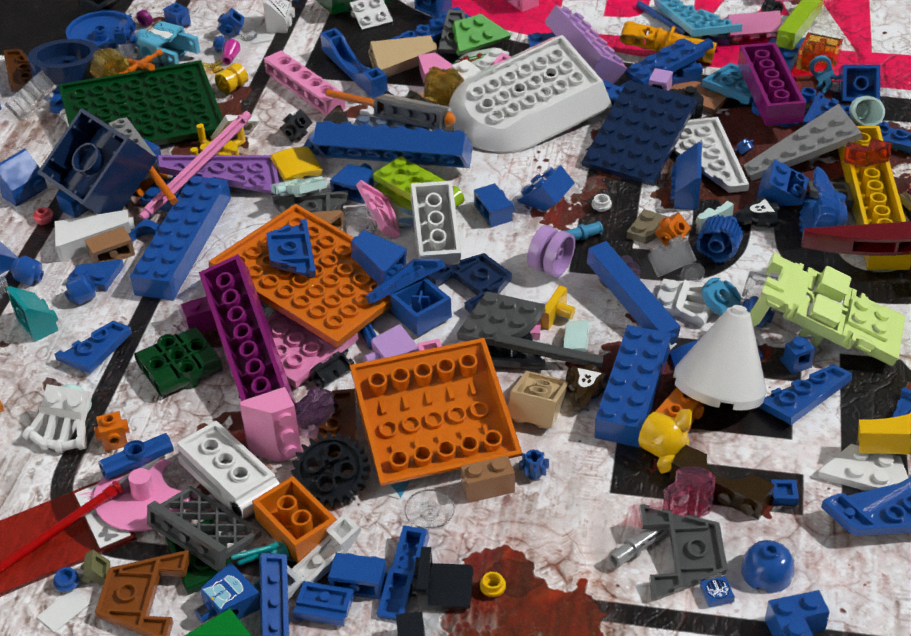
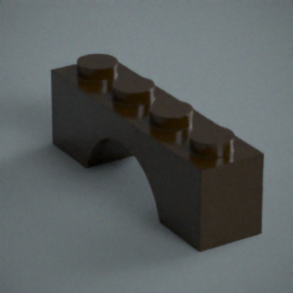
(746, 495)

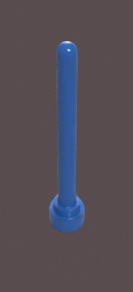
(661, 18)

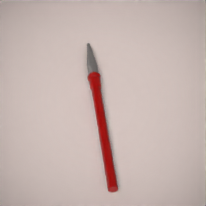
(107, 494)

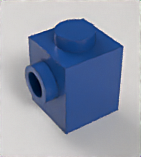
(177, 14)

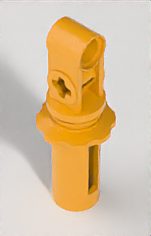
(657, 38)

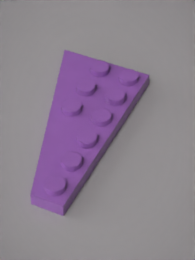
(241, 171)

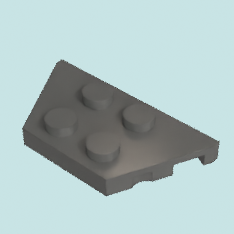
(313, 202)

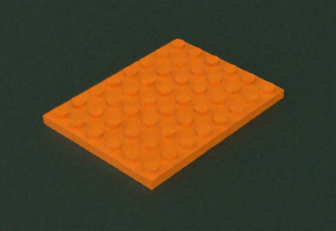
(328, 304)

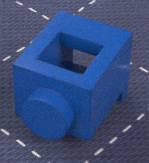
(798, 350)

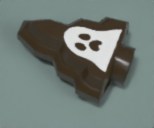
(585, 385)

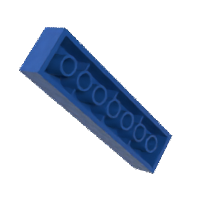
(387, 144)
(180, 238)

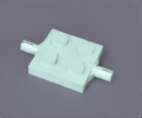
(299, 187)

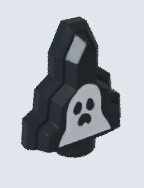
(759, 214)

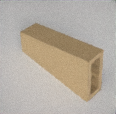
(399, 54)

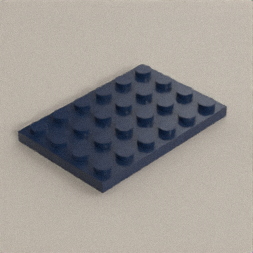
(640, 133)

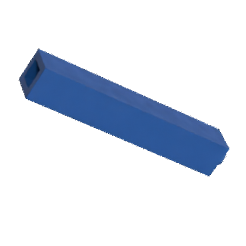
(630, 290)

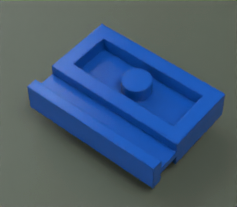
(323, 603)

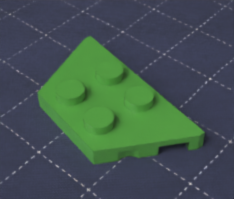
(477, 33)

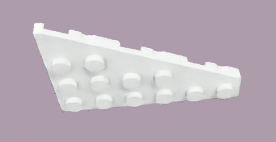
(718, 156)

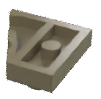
(644, 226)

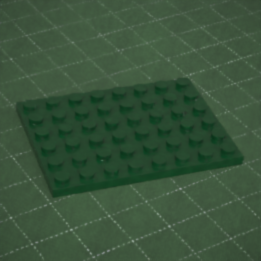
(158, 103)

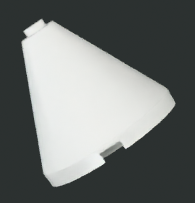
(724, 364)

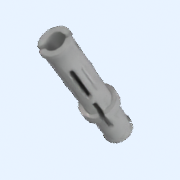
(634, 546)

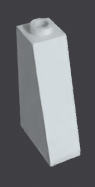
(71, 233)

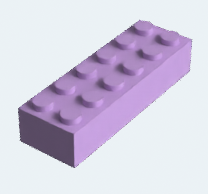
(586, 43)

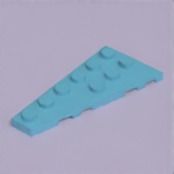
(696, 22)

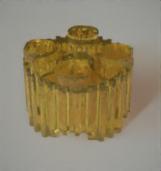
(108, 62)
(441, 84)

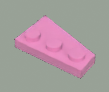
(381, 207)

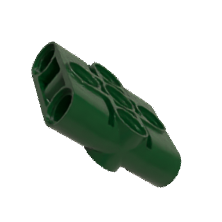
(178, 361)

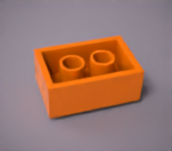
(293, 517)

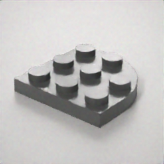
(500, 315)

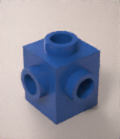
(230, 23)

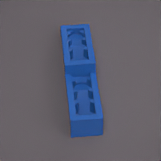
(400, 576)

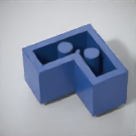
(797, 615)

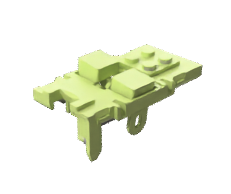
(862, 325)

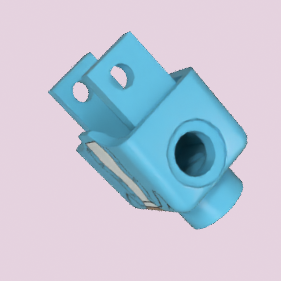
(169, 39)

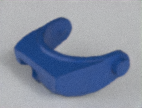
(145, 227)

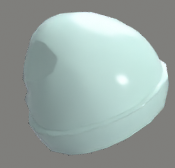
(867, 111)

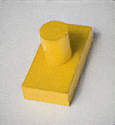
(557, 307)

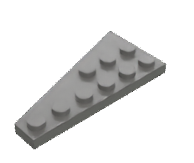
(816, 138)

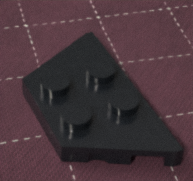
(514, 359)

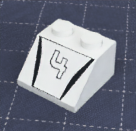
(278, 15)

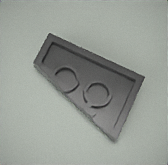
(447, 44)

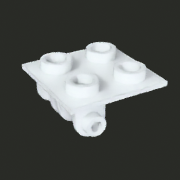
(370, 13)

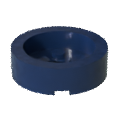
(63, 60)

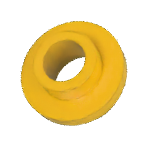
(490, 579)

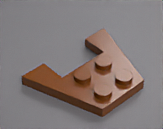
(131, 592)

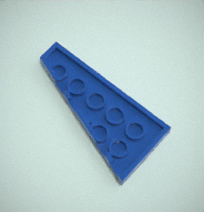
(900, 138)

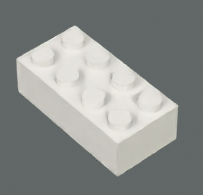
(435, 221)

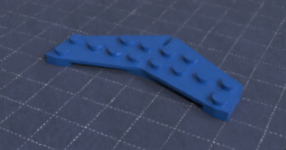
(873, 511)

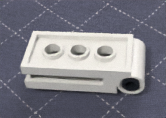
(225, 468)

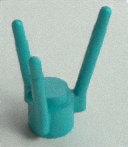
(254, 554)

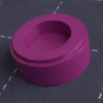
(144, 18)

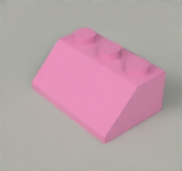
(756, 25)
(271, 425)

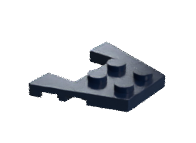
(476, 273)

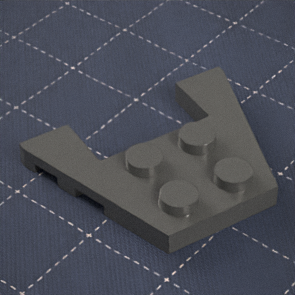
(695, 550)

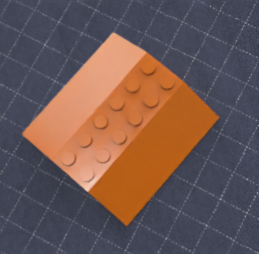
(433, 411)

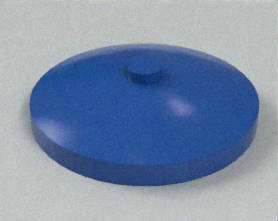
(97, 27)

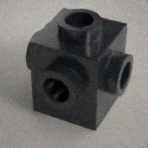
(293, 128)

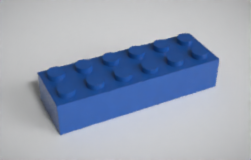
(632, 385)

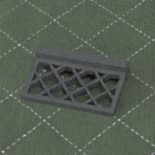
(190, 536)

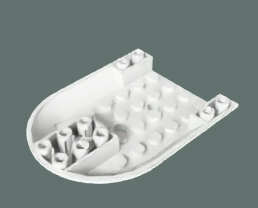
(512, 121)

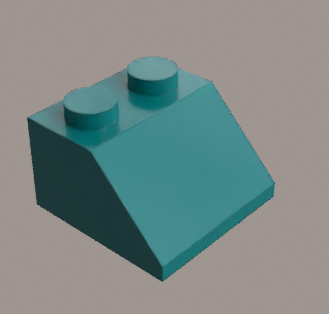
(32, 313)

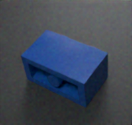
(493, 205)
(359, 573)

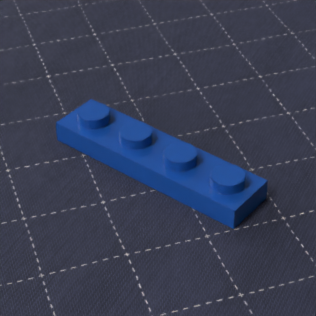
(273, 595)

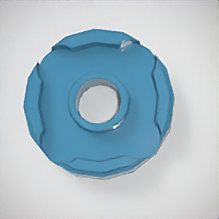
(711, 295)

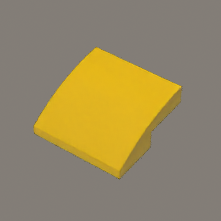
(296, 163)

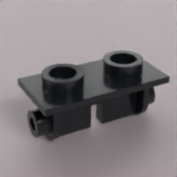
(324, 373)

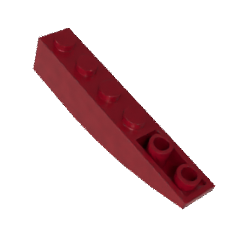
(863, 239)

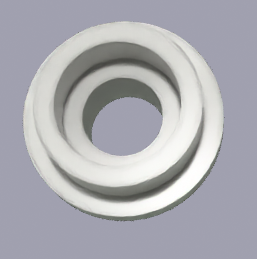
(601, 202)

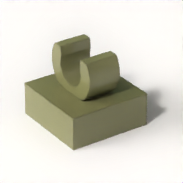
(94, 568)

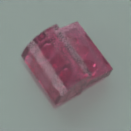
(690, 492)

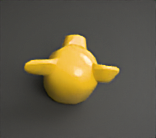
(665, 436)

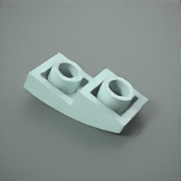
(725, 210)
(577, 335)

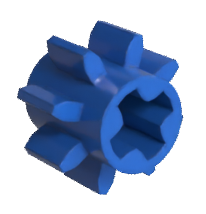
(534, 464)

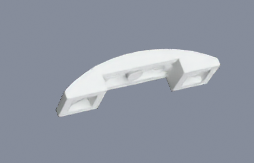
(319, 561)

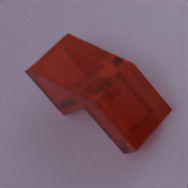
(863, 156)

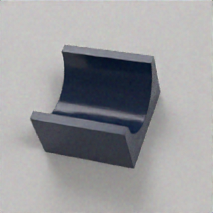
(96, 164)

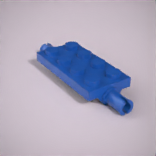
(668, 58)

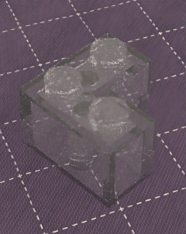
(32, 95)

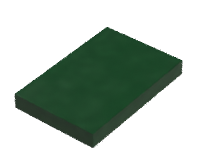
(198, 572)

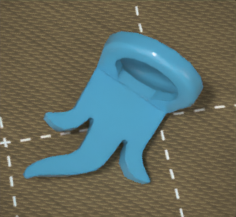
(823, 76)

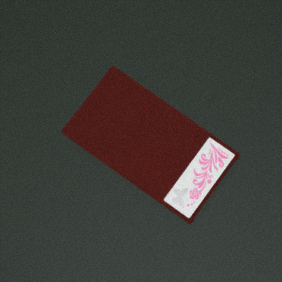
(62, 550)

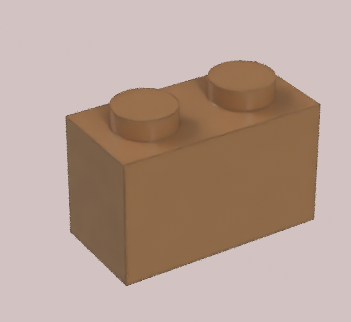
(110, 246)
(487, 479)

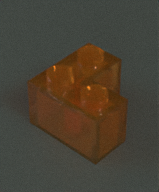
(818, 45)

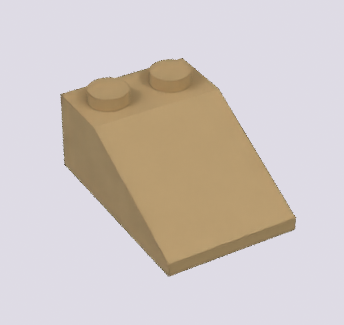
(537, 399)

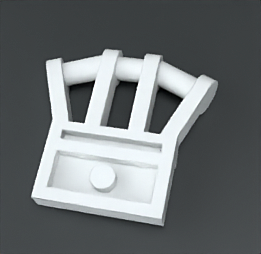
(683, 299)
(65, 404)

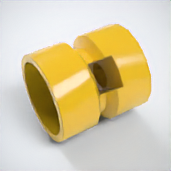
(231, 78)

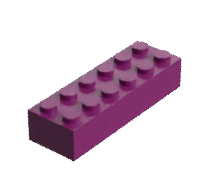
(771, 84)

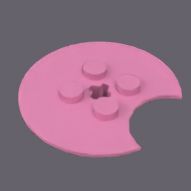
(129, 509)

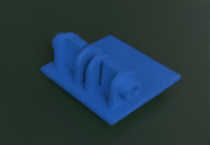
(125, 35)

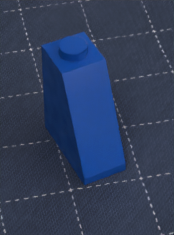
(378, 256)

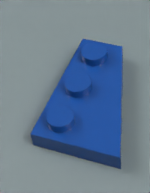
(94, 350)

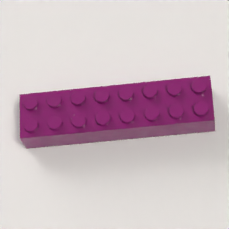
(244, 329)

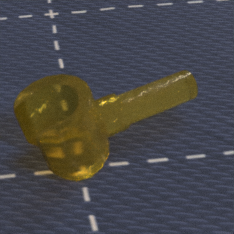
(214, 66)

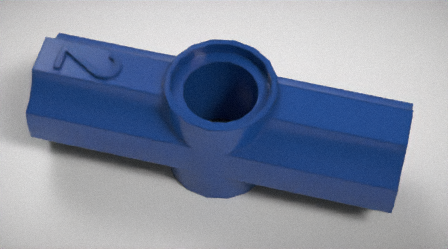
(135, 455)

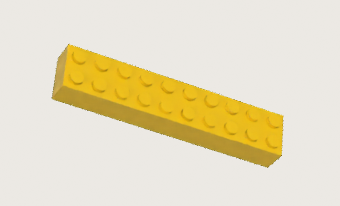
(875, 199)

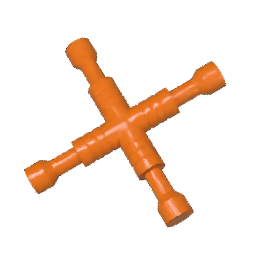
(143, 63)

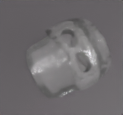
(358, 220)

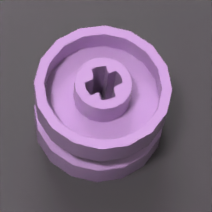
(551, 250)

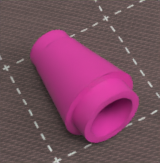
(230, 50)

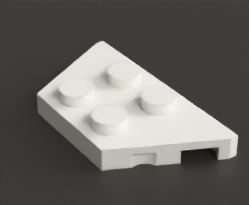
(863, 469)

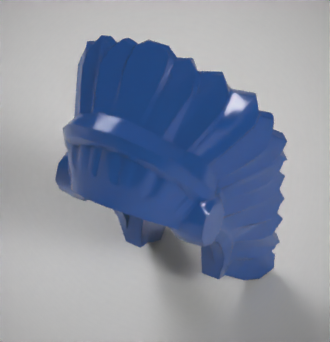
(826, 210)

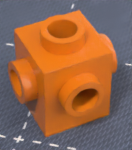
(671, 227)
(111, 431)

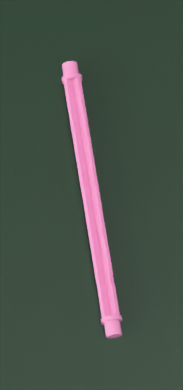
(196, 164)

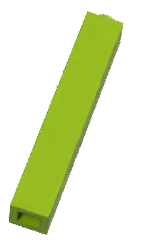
(798, 23)

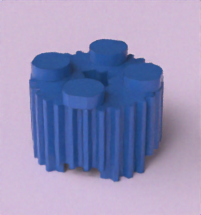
(719, 238)

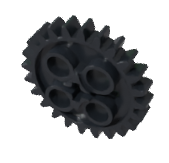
(319, 454)

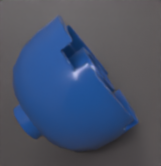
(768, 566)

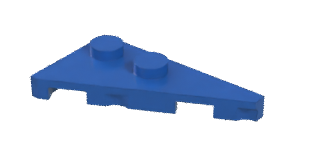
(405, 276)

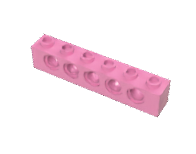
(302, 82)

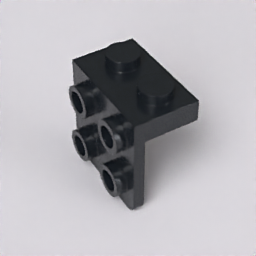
(442, 584)

